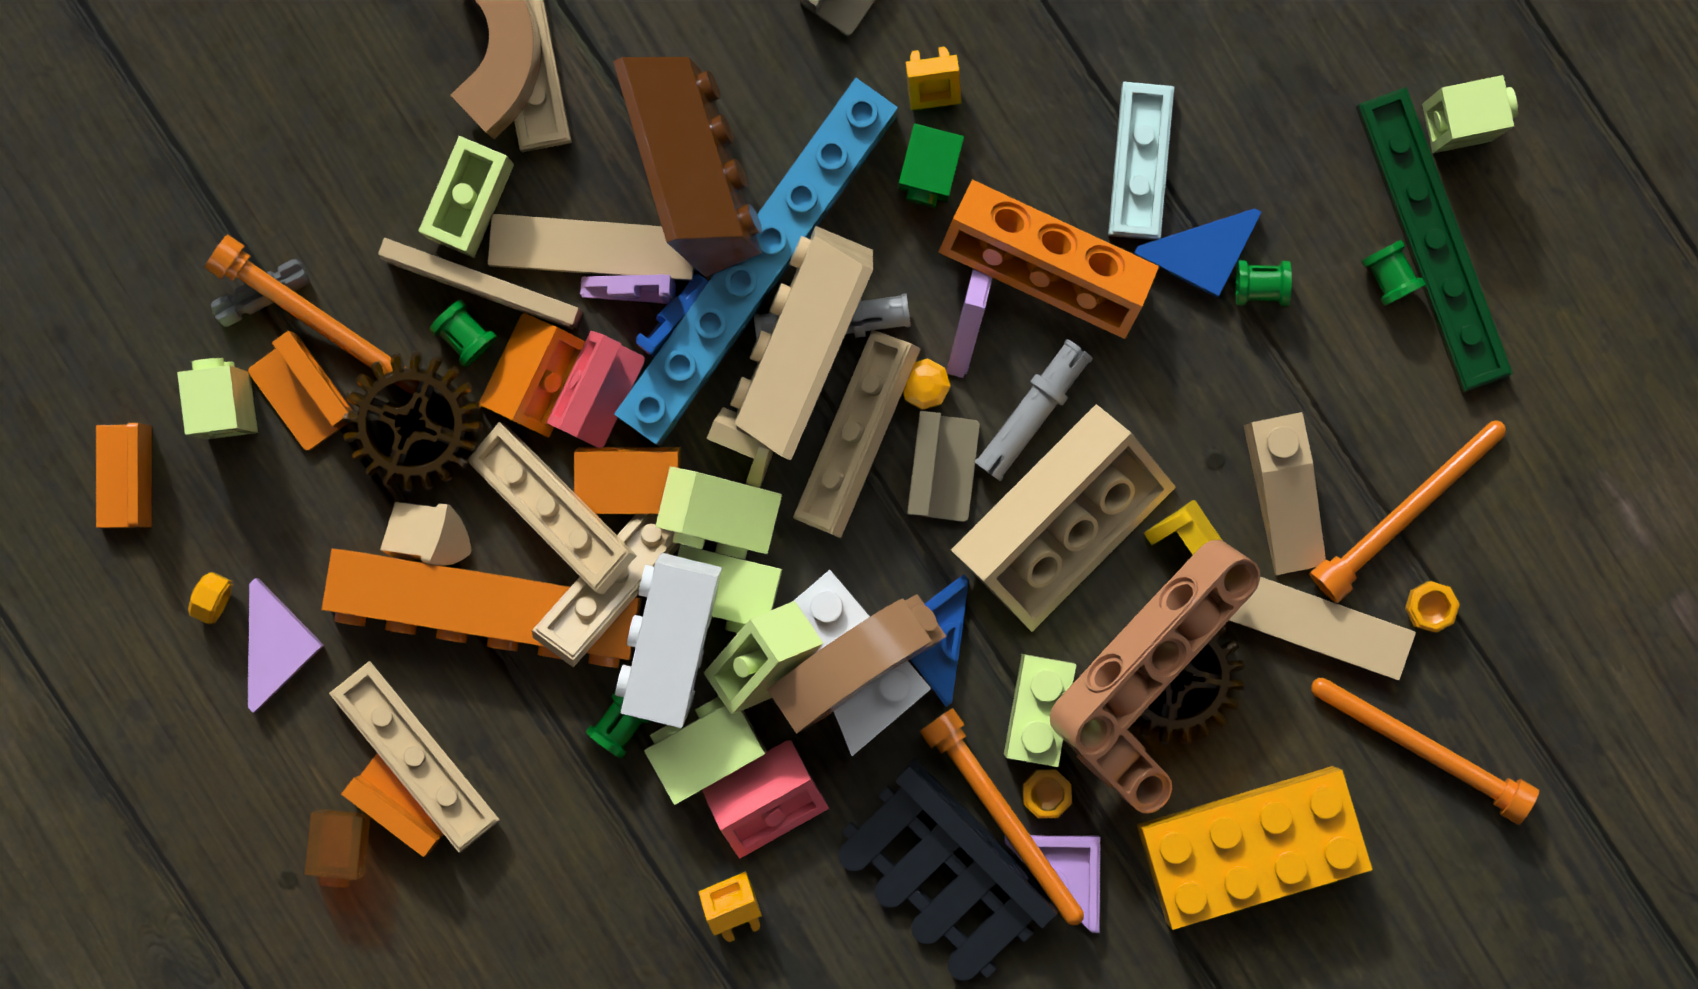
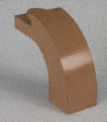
(509, 69)
(855, 661)

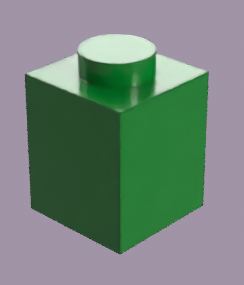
(930, 165)

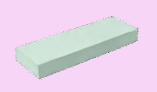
(1141, 161)

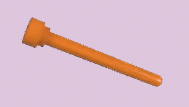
(233, 263)
(1337, 575)
(948, 736)
(1512, 797)

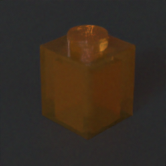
(337, 846)

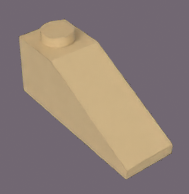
(1286, 491)

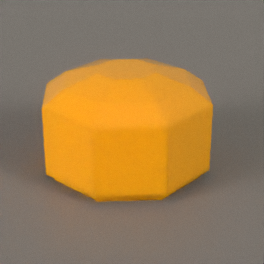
(926, 385)
(210, 597)
(1432, 606)
(1047, 793)

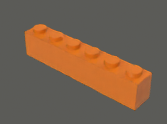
(456, 603)

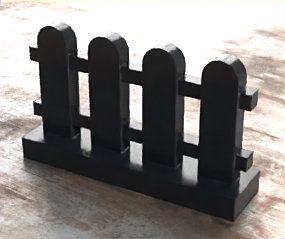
(954, 829)

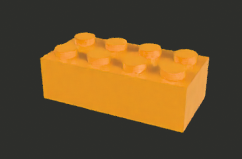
(1254, 847)

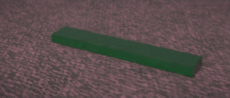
(1434, 239)

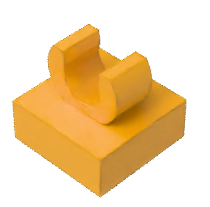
(933, 80)
(730, 905)

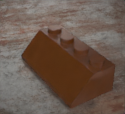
(689, 161)

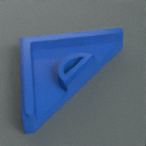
(1204, 253)
(671, 316)
(940, 662)

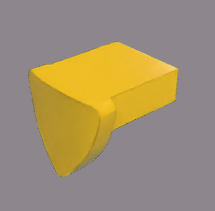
(1190, 525)

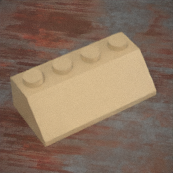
(803, 339)
(1064, 517)

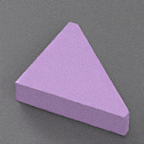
(635, 288)
(969, 323)
(276, 645)
(1078, 866)

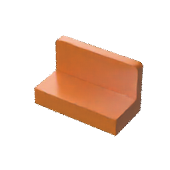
(532, 373)
(300, 391)
(124, 476)
(623, 477)
(391, 805)

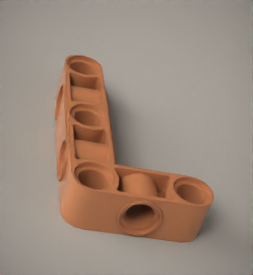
(1142, 663)

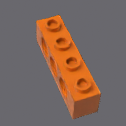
(1048, 259)

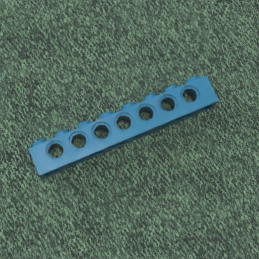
(740, 290)

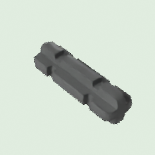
(230, 308)

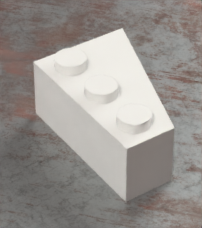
(668, 639)
(867, 713)

